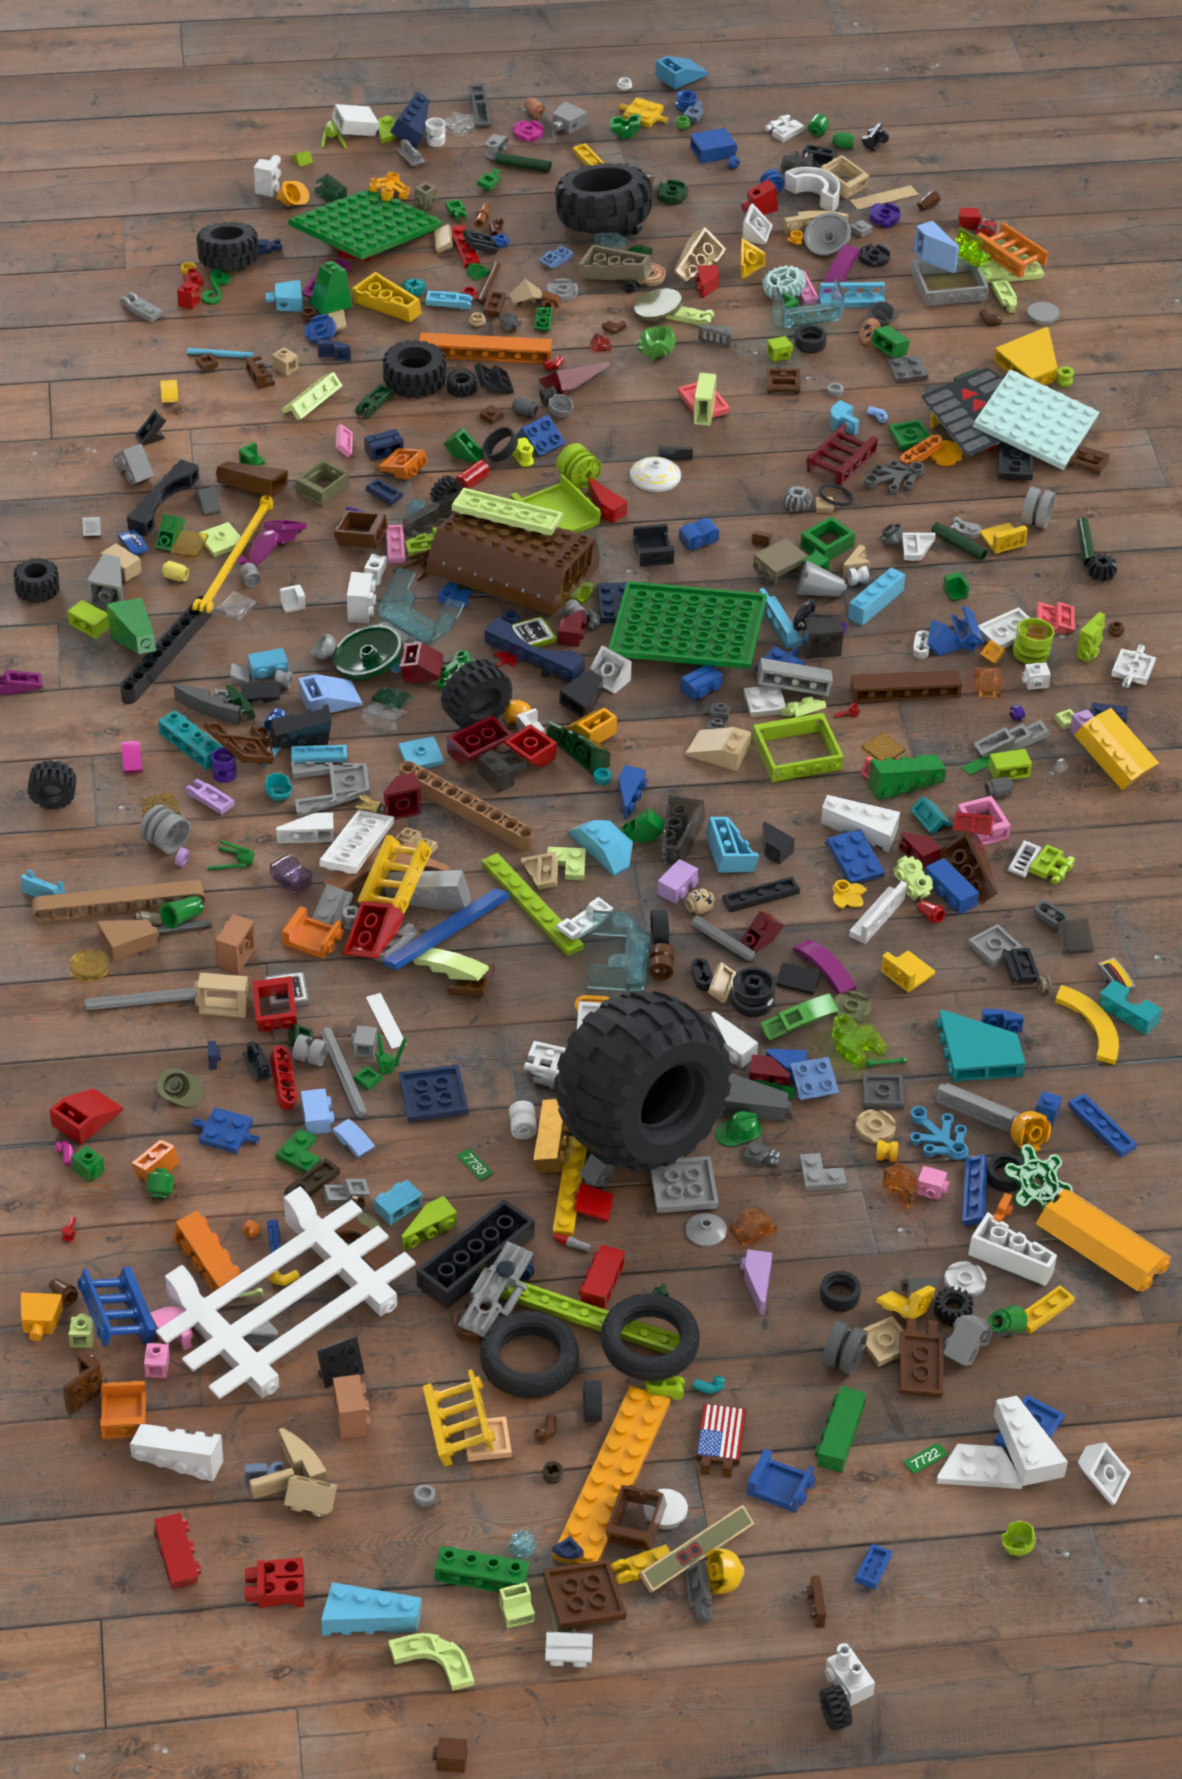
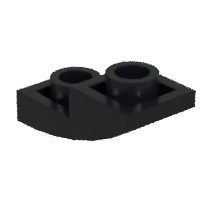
(261, 691)

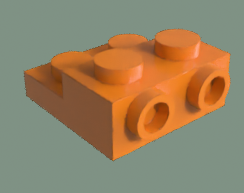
(404, 463)

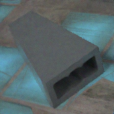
(756, 1098)

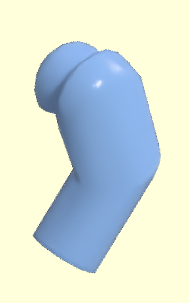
(880, 414)

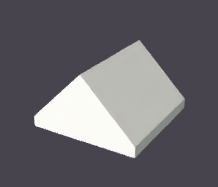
(756, 226)
(613, 669)

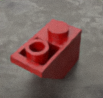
(707, 279)

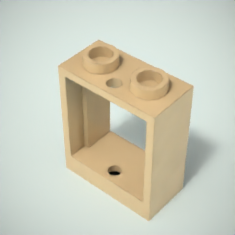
(858, 177)
(222, 1006)

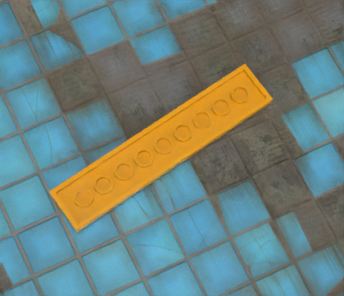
(615, 1465)

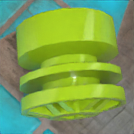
(578, 465)
(1032, 650)

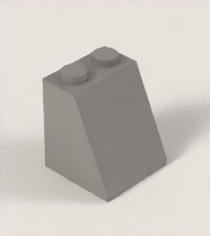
(105, 582)

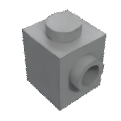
(364, 1041)

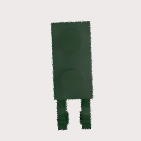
(374, 400)

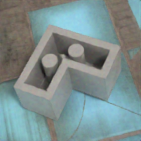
(134, 463)
(967, 1338)

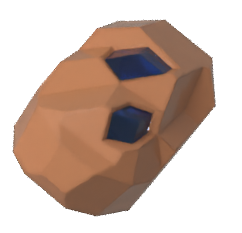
(867, 330)

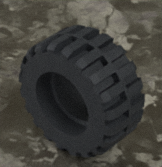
(227, 245)
(414, 368)
(476, 693)

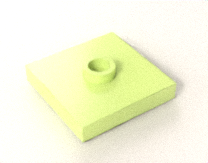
(221, 539)

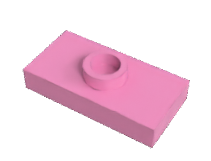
(344, 440)

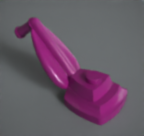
(275, 532)

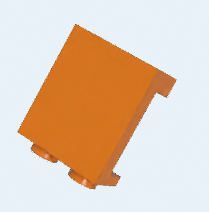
(310, 934)
(122, 1408)

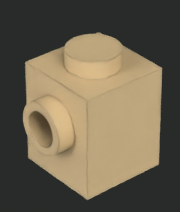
(285, 361)

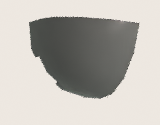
(914, 1284)

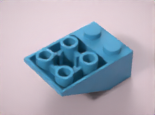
(678, 71)

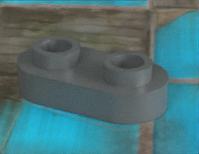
(1049, 913)

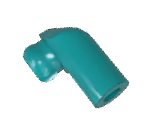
(711, 1387)

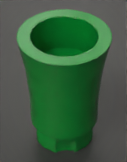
(179, 911)
(1008, 1320)

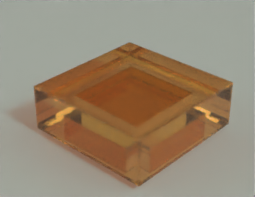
(1036, 632)

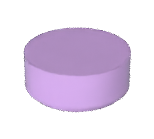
(182, 857)

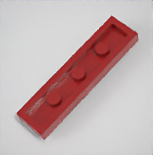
(465, 253)

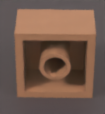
(235, 943)
(351, 1406)

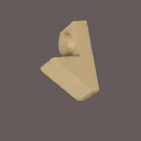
(856, 560)

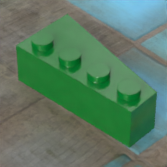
(904, 775)

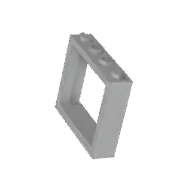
(949, 296)

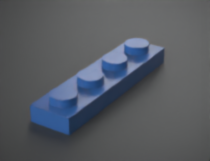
(1102, 1125)
(974, 1190)

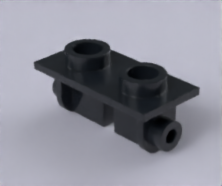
(257, 1061)

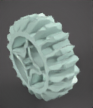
(788, 279)

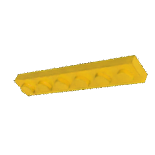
(565, 1215)

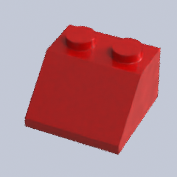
(533, 746)

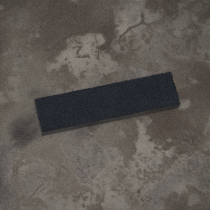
(761, 894)

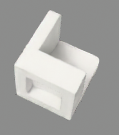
(292, 598)
(527, 718)

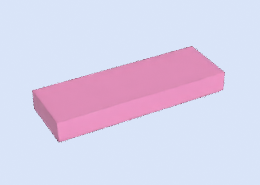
(809, 295)
(395, 544)

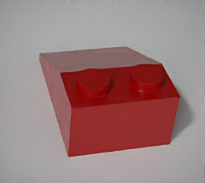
(373, 929)

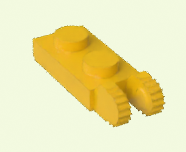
(637, 1563)

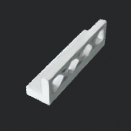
(878, 913)

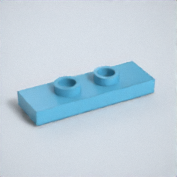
(319, 754)

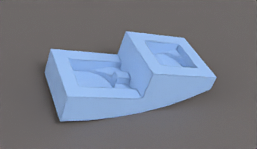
(354, 1138)

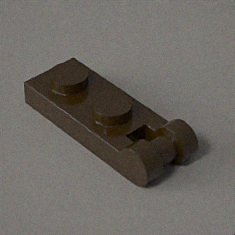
(315, 1178)

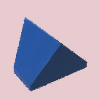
(942, 639)

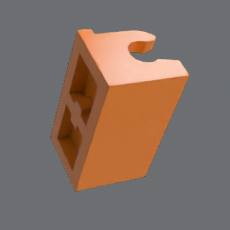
(158, 1156)

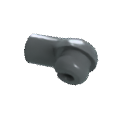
(594, 619)

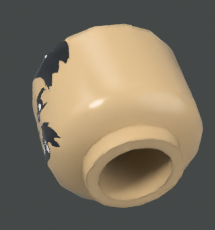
(699, 901)

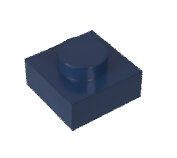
(213, 1055)

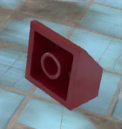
(403, 797)

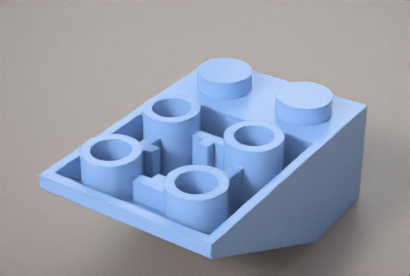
(935, 247)
(323, 690)

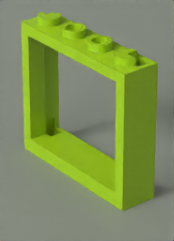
(795, 727)

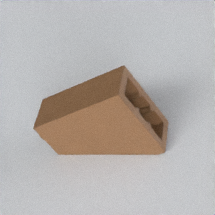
(127, 937)

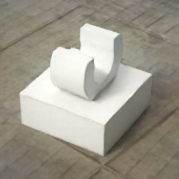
(91, 526)

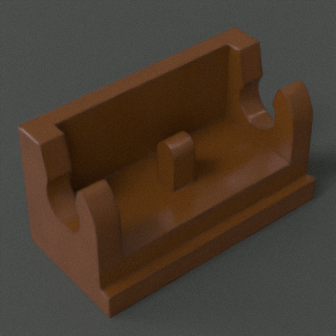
(258, 373)

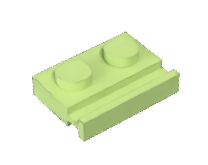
(806, 706)

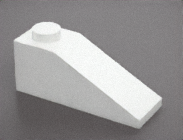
(309, 829)
(737, 1043)

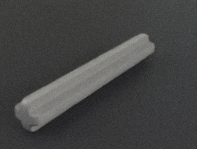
(723, 938)

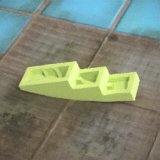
(453, 964)

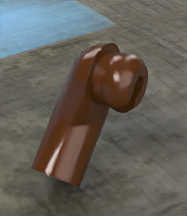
(612, 327)

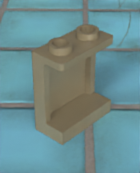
(778, 560)

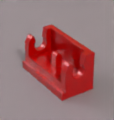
(973, 823)

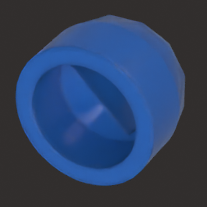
(733, 162)

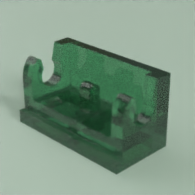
(330, 189)

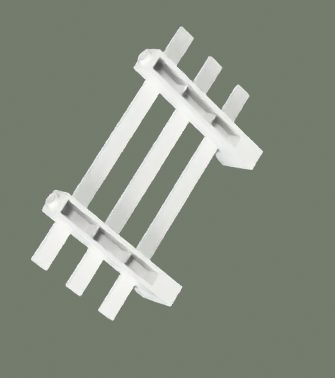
(339, 1259)

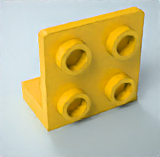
(1004, 537)
(906, 970)
(908, 1308)

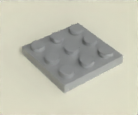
(685, 1185)

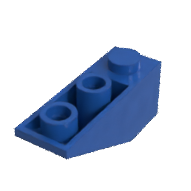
(630, 788)

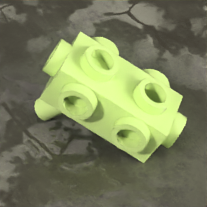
(911, 872)

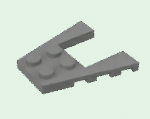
(347, 784)

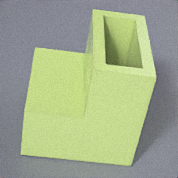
(516, 1605)

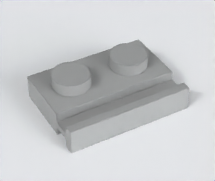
(332, 904)

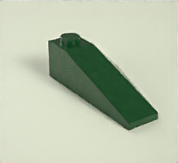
(582, 749)

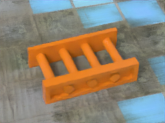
(1010, 260)

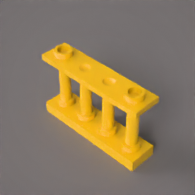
(385, 863)
(438, 1415)

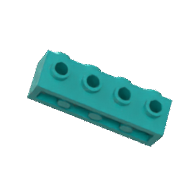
(188, 738)

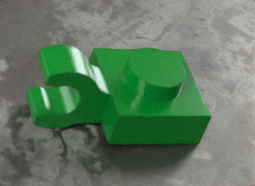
(489, 181)

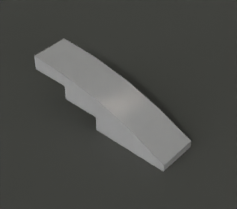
(1013, 739)

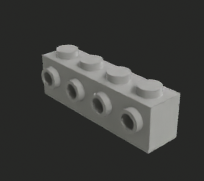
(794, 677)

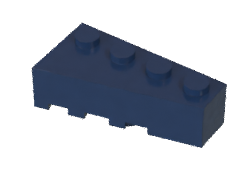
(412, 120)

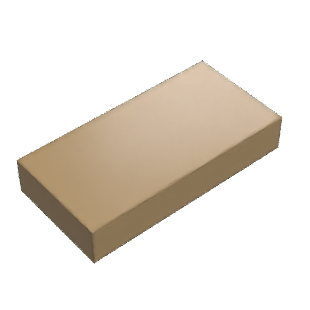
(443, 238)
(721, 982)
(270, 1483)

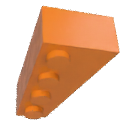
(205, 1250)

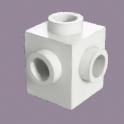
(1036, 676)

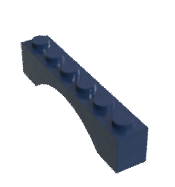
(560, 663)

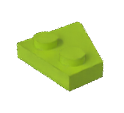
(385, 126)
(420, 543)

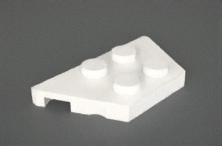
(979, 1467)

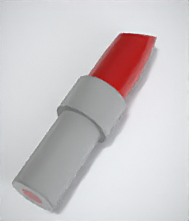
(572, 1242)

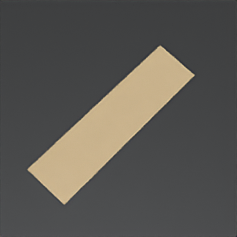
(883, 197)

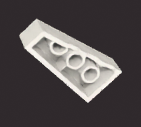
(876, 823)

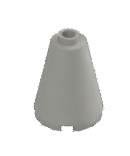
(819, 582)

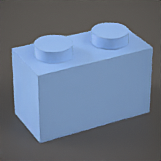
(316, 1111)

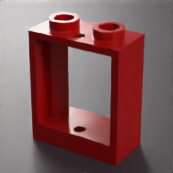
(269, 988)

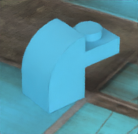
(843, 414)

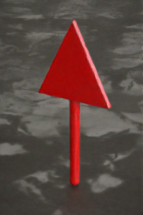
(505, 657)

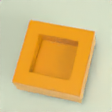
(993, 652)

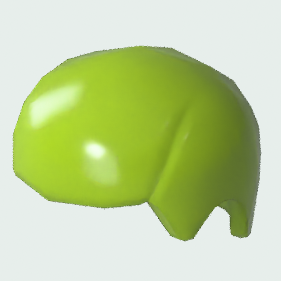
(1019, 1538)

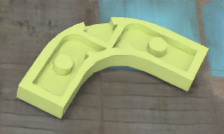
(434, 1648)

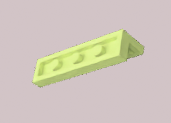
(313, 396)

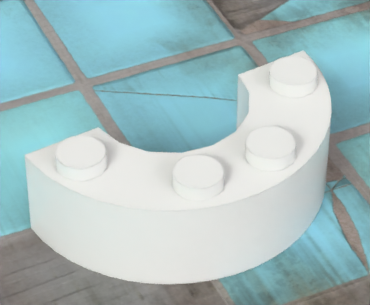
(816, 181)

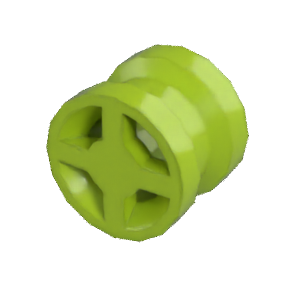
(1065, 376)

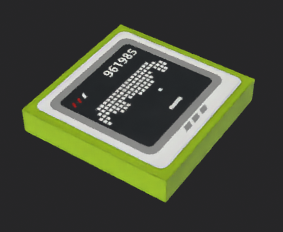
(535, 632)

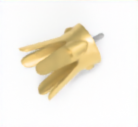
(370, 805)

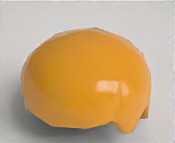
(515, 707)

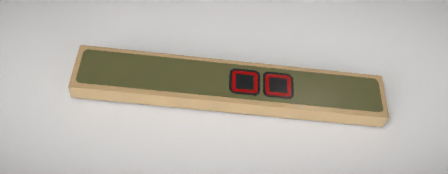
(696, 1548)

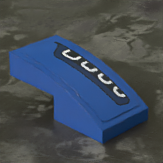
(133, 542)

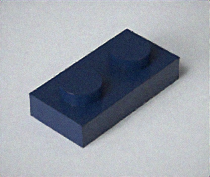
(1121, 711)

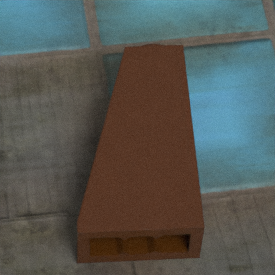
(252, 477)

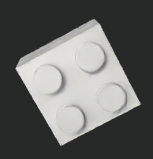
(361, 597)

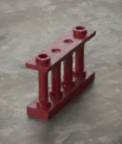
(849, 465)

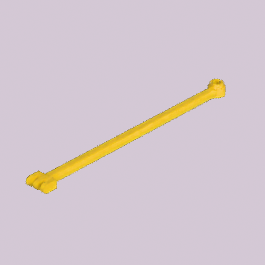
(264, 506)

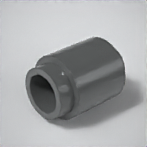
(524, 407)
(999, 787)

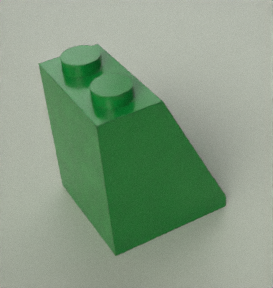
(331, 289)

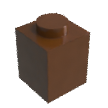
(451, 1754)

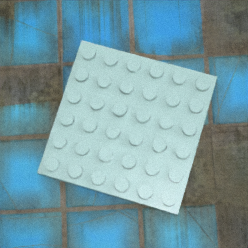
(1036, 419)

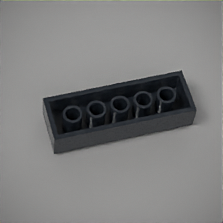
(461, 1262)

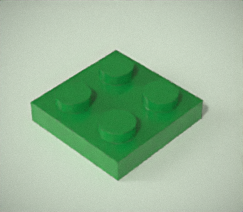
(908, 433)

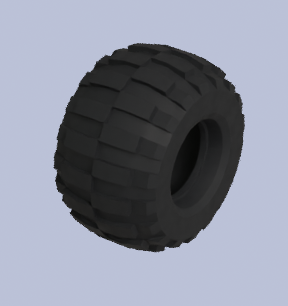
(643, 1080)

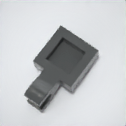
(760, 1154)

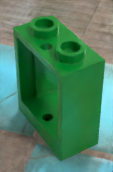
(810, 539)

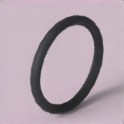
(834, 502)

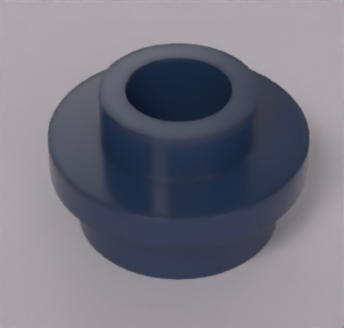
(511, 617)

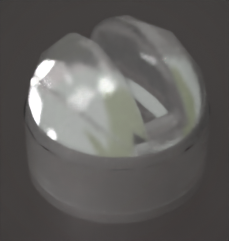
(1060, 766)

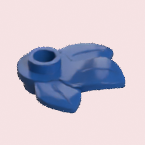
(452, 592)

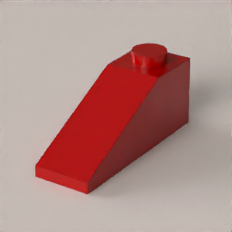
(610, 504)

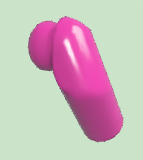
(67, 1150)

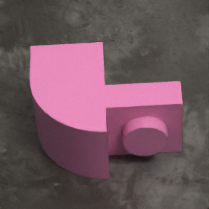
(165, 1315)

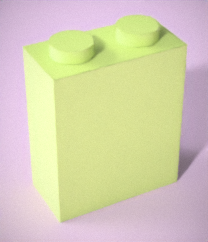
(705, 399)

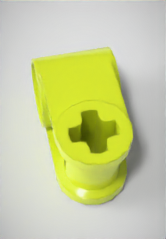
(524, 452)

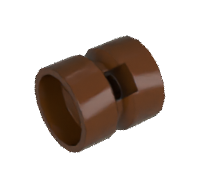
(661, 961)

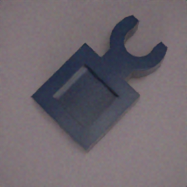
(266, 247)

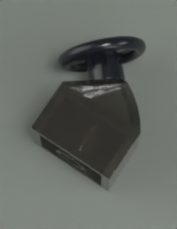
(820, 632)

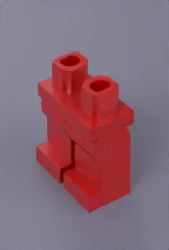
(277, 1582)

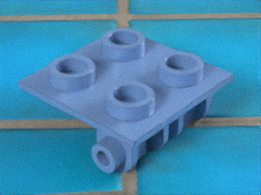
(814, 1078)

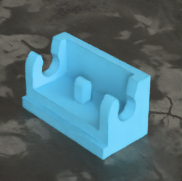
(38, 887)

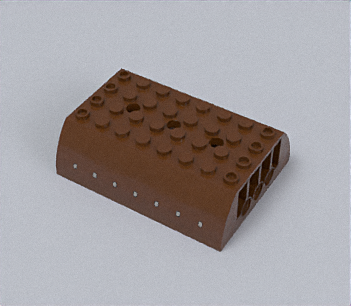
(512, 561)

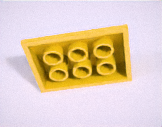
(1116, 748)

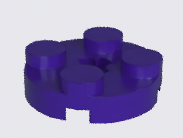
(884, 214)

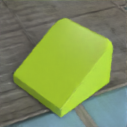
(302, 158)

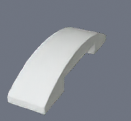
(583, 922)

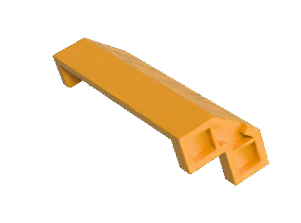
(1103, 1240)

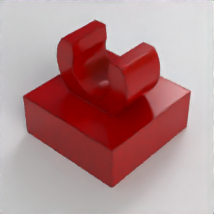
(193, 277)

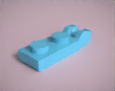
(448, 299)

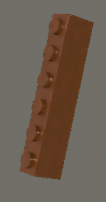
(905, 686)

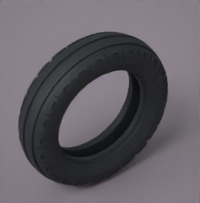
(650, 1367)
(529, 1384)

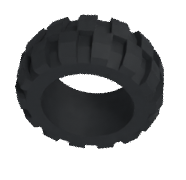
(603, 198)

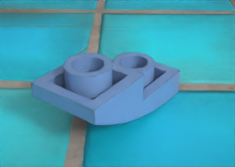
(556, 258)

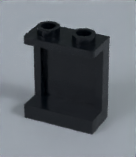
(653, 545)

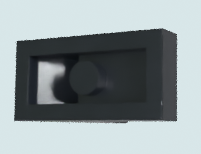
(150, 430)

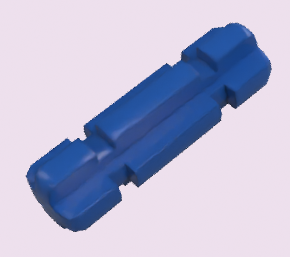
(274, 1235)

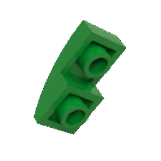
(543, 319)

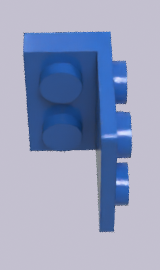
(542, 435)

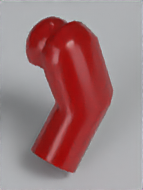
(548, 365)

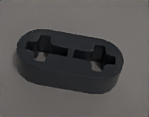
(697, 975)

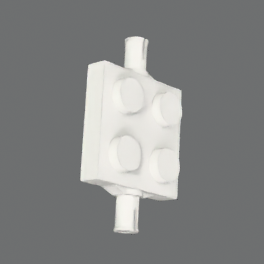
(1133, 666)

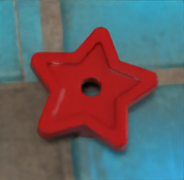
(470, 291)

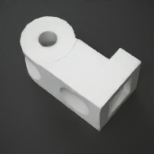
(377, 566)

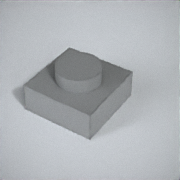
(861, 228)

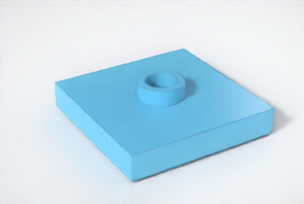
(422, 752)

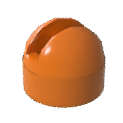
(251, 1229)

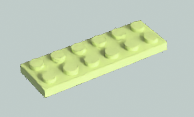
(507, 511)

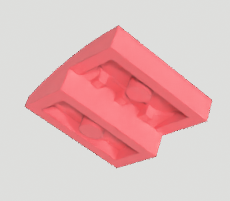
(1059, 616)

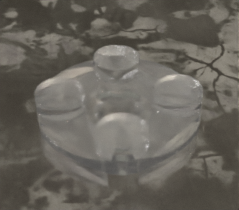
(459, 124)

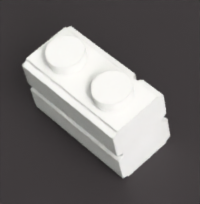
(568, 1647)

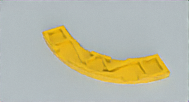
(1096, 1018)

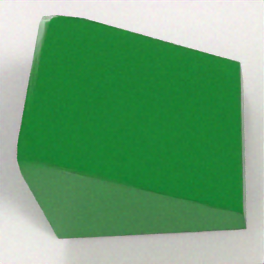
(477, 271)

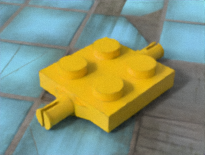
(649, 111)

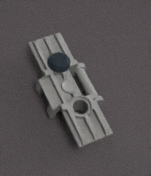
(490, 1285)

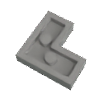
(818, 1178)

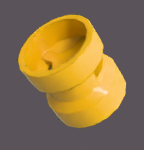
(887, 1151)

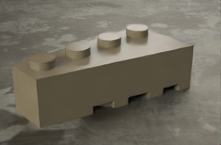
(614, 264)

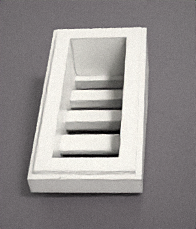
(1029, 848)

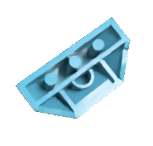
(605, 844)

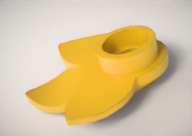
(848, 894)

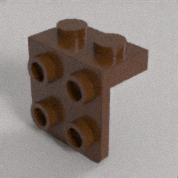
(85, 1385)

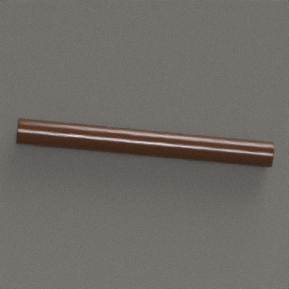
(489, 281)

